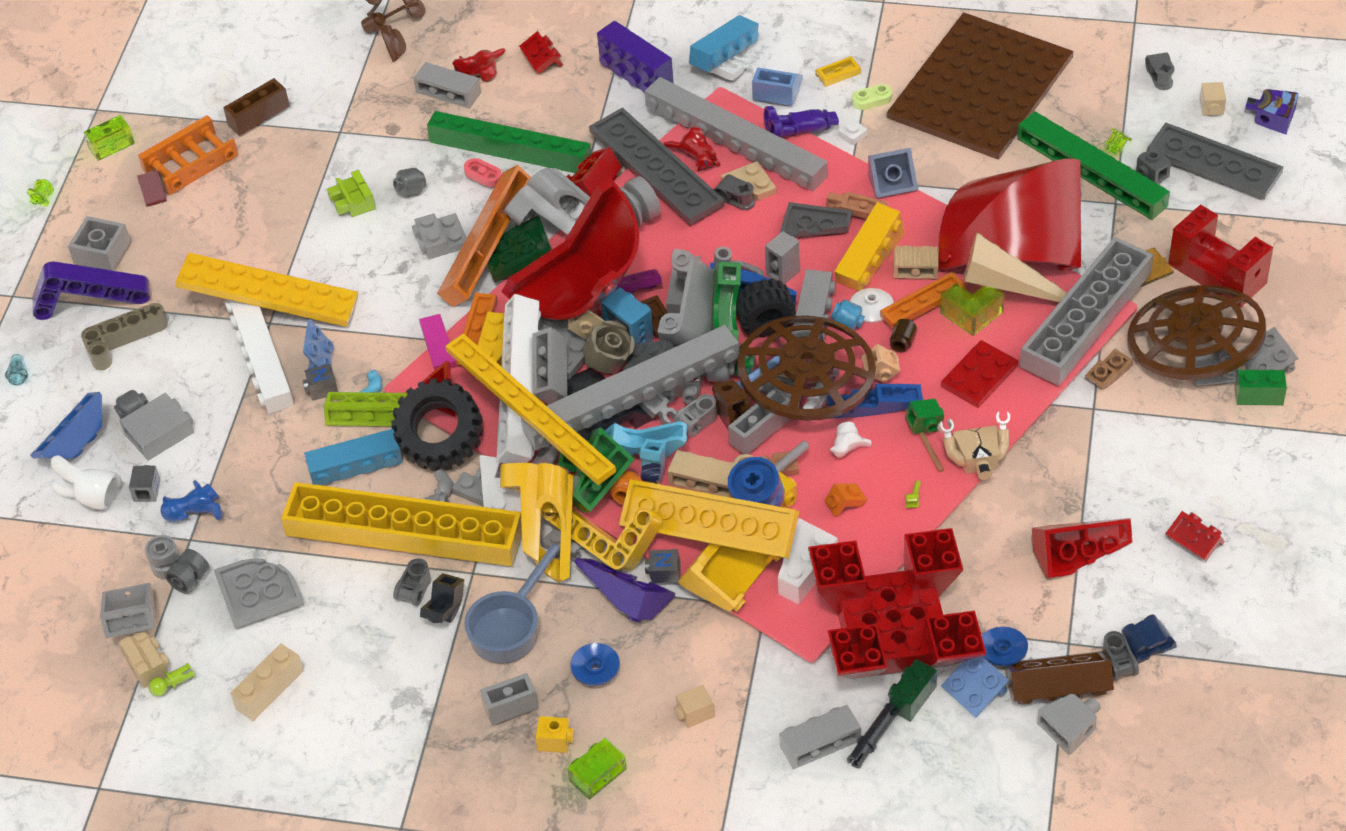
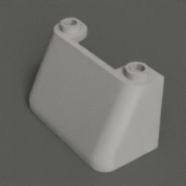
(696, 303)

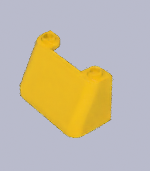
(724, 575)

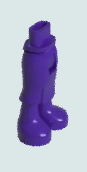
(798, 122)

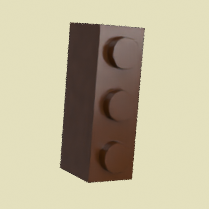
(256, 106)

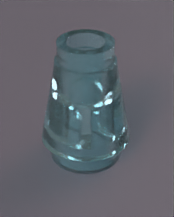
(16, 370)

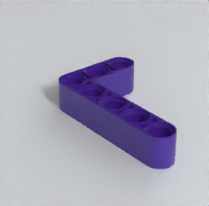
(85, 281)

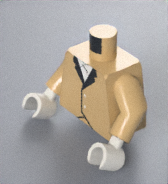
(977, 448)

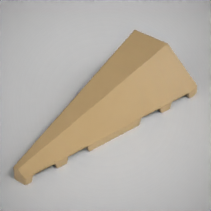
(1000, 270)

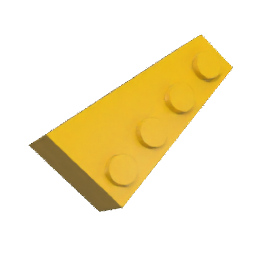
(870, 247)

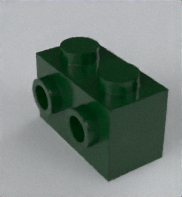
(913, 689)

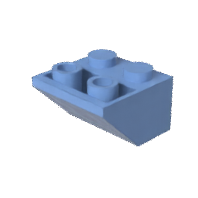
(775, 86)

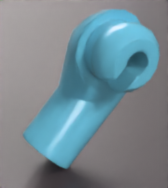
(374, 382)

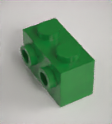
(1260, 387)

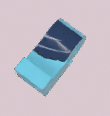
(653, 461)

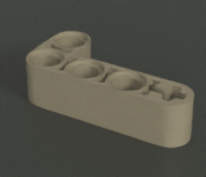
(121, 331)

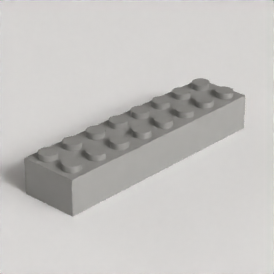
(1086, 311)

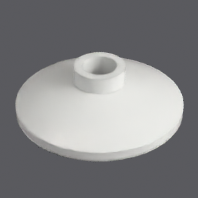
(872, 301)

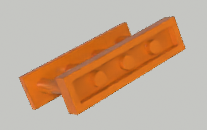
(179, 143)

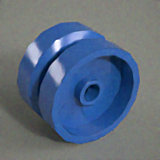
(756, 481)

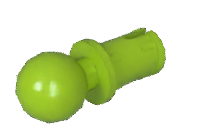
(159, 686)

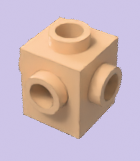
(885, 362)

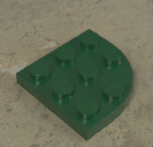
(519, 249)

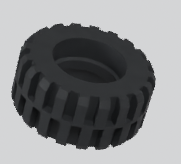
(425, 399)

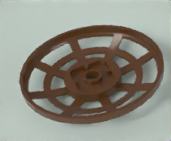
(1209, 328)
(803, 371)

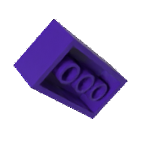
(632, 56)

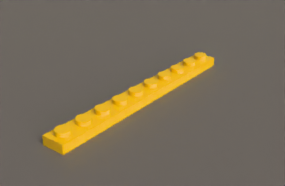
(531, 409)

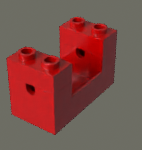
(1211, 261)

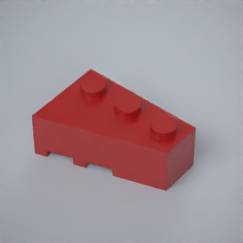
(595, 170)

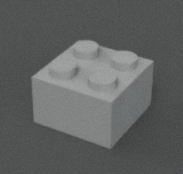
(99, 243)

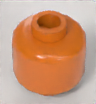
(619, 488)

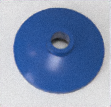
(1004, 646)
(595, 656)

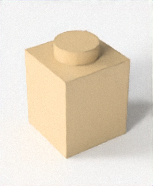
(1212, 98)
(694, 706)

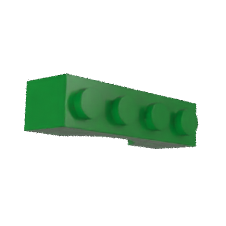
(725, 291)

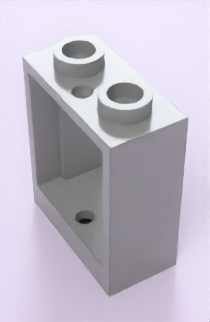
(137, 605)

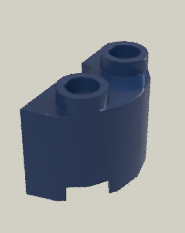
(1148, 638)

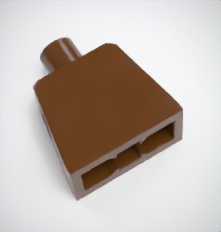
(730, 397)

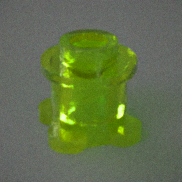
(1117, 141)
(40, 192)

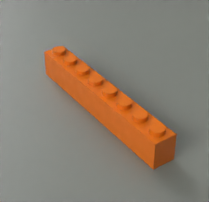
(482, 238)

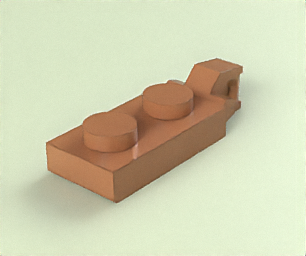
(859, 205)

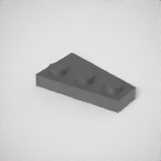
(813, 220)

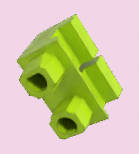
(353, 195)

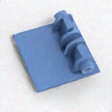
(317, 346)
(975, 684)

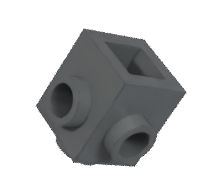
(1153, 165)

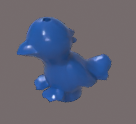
(198, 500)

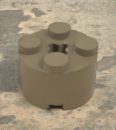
(608, 347)

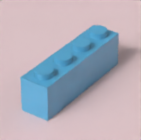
(723, 43)
(353, 457)

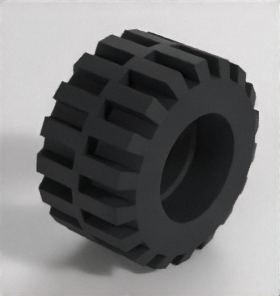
(764, 303)

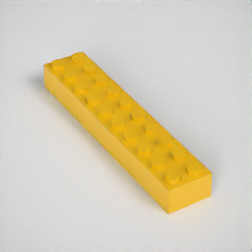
(403, 524)

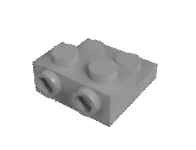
(439, 235)

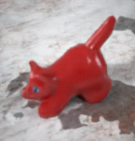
(481, 64)
(695, 145)

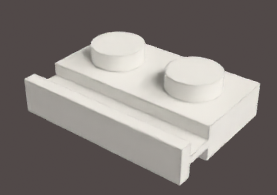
(731, 68)

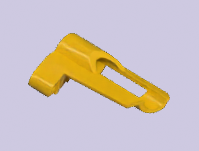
(544, 490)

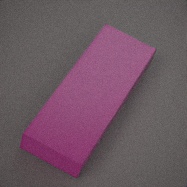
(436, 340)

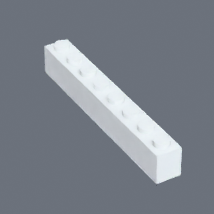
(520, 322)
(262, 356)

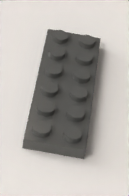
(1216, 160)

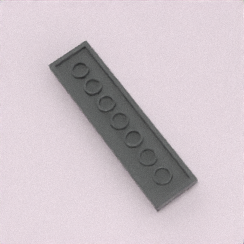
(657, 165)

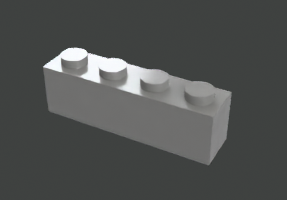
(815, 299)

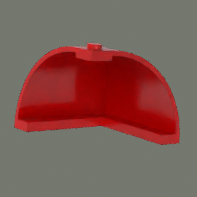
(1022, 211)
(587, 262)

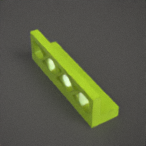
(364, 413)

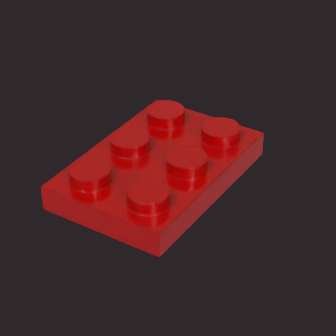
(979, 373)

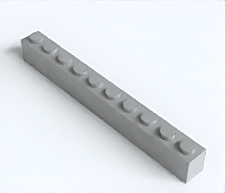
(737, 134)
(641, 382)

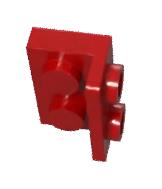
(540, 53)
(1194, 535)

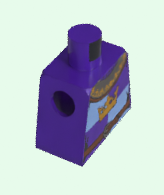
(1274, 109)

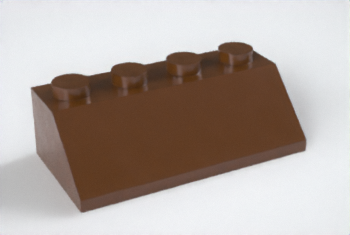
(1059, 677)

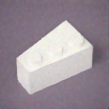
(796, 573)

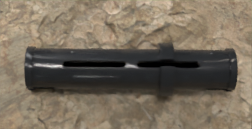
(867, 743)

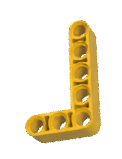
(615, 548)

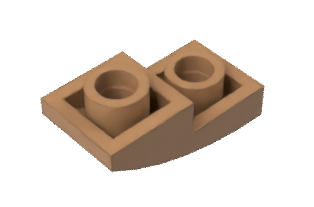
(1111, 369)

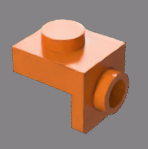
(843, 496)

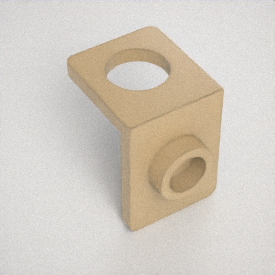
(584, 323)

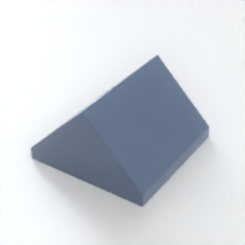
(892, 173)

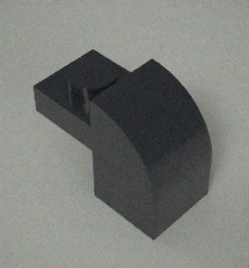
(445, 599)

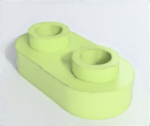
(872, 97)

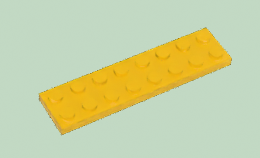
(267, 289)
(714, 518)

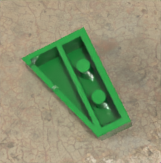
(585, 491)

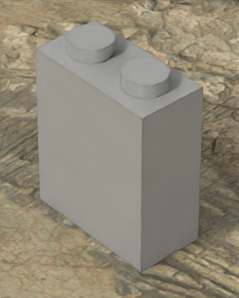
(157, 426)

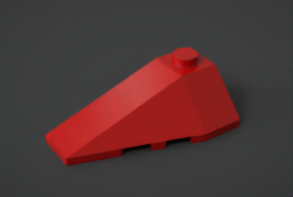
(1067, 547)

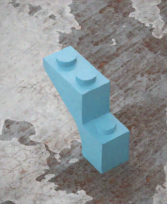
(633, 439)

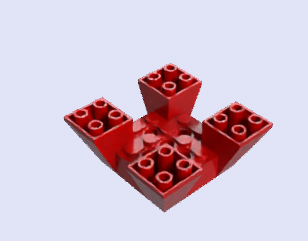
(895, 615)

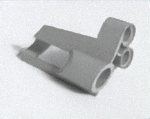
(547, 194)

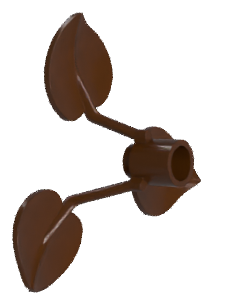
(392, 37)

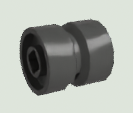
(188, 568)

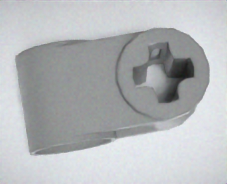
(698, 414)

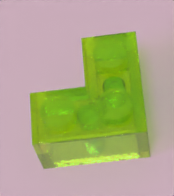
(970, 310)

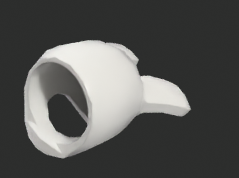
(88, 485)

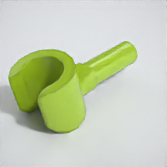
(912, 500)

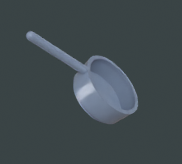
(505, 622)

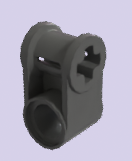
(1160, 70)
(736, 192)
(411, 584)
(1122, 658)

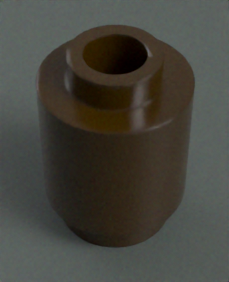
(903, 335)

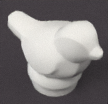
(848, 440)

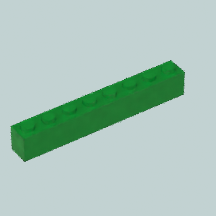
(507, 142)
(1095, 165)

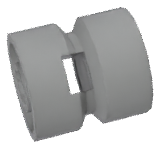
(161, 554)

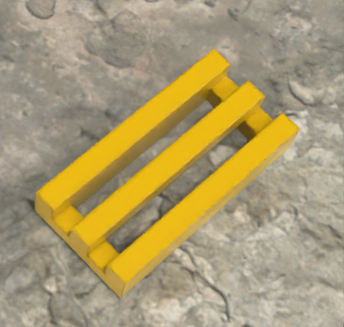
(836, 71)

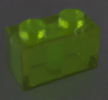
(109, 137)
(596, 768)

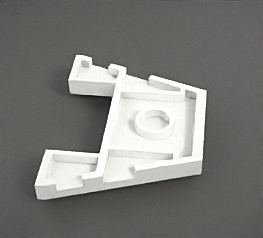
(492, 493)

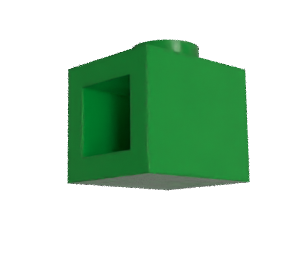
(924, 416)

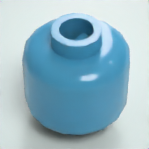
(848, 314)

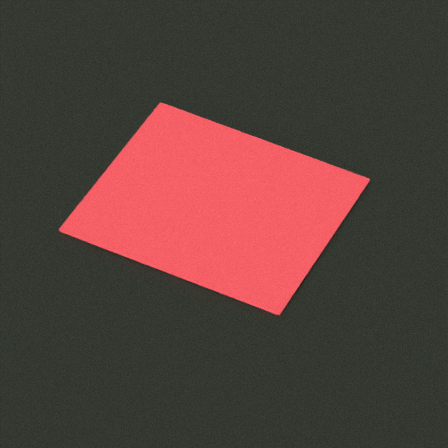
(896, 454)

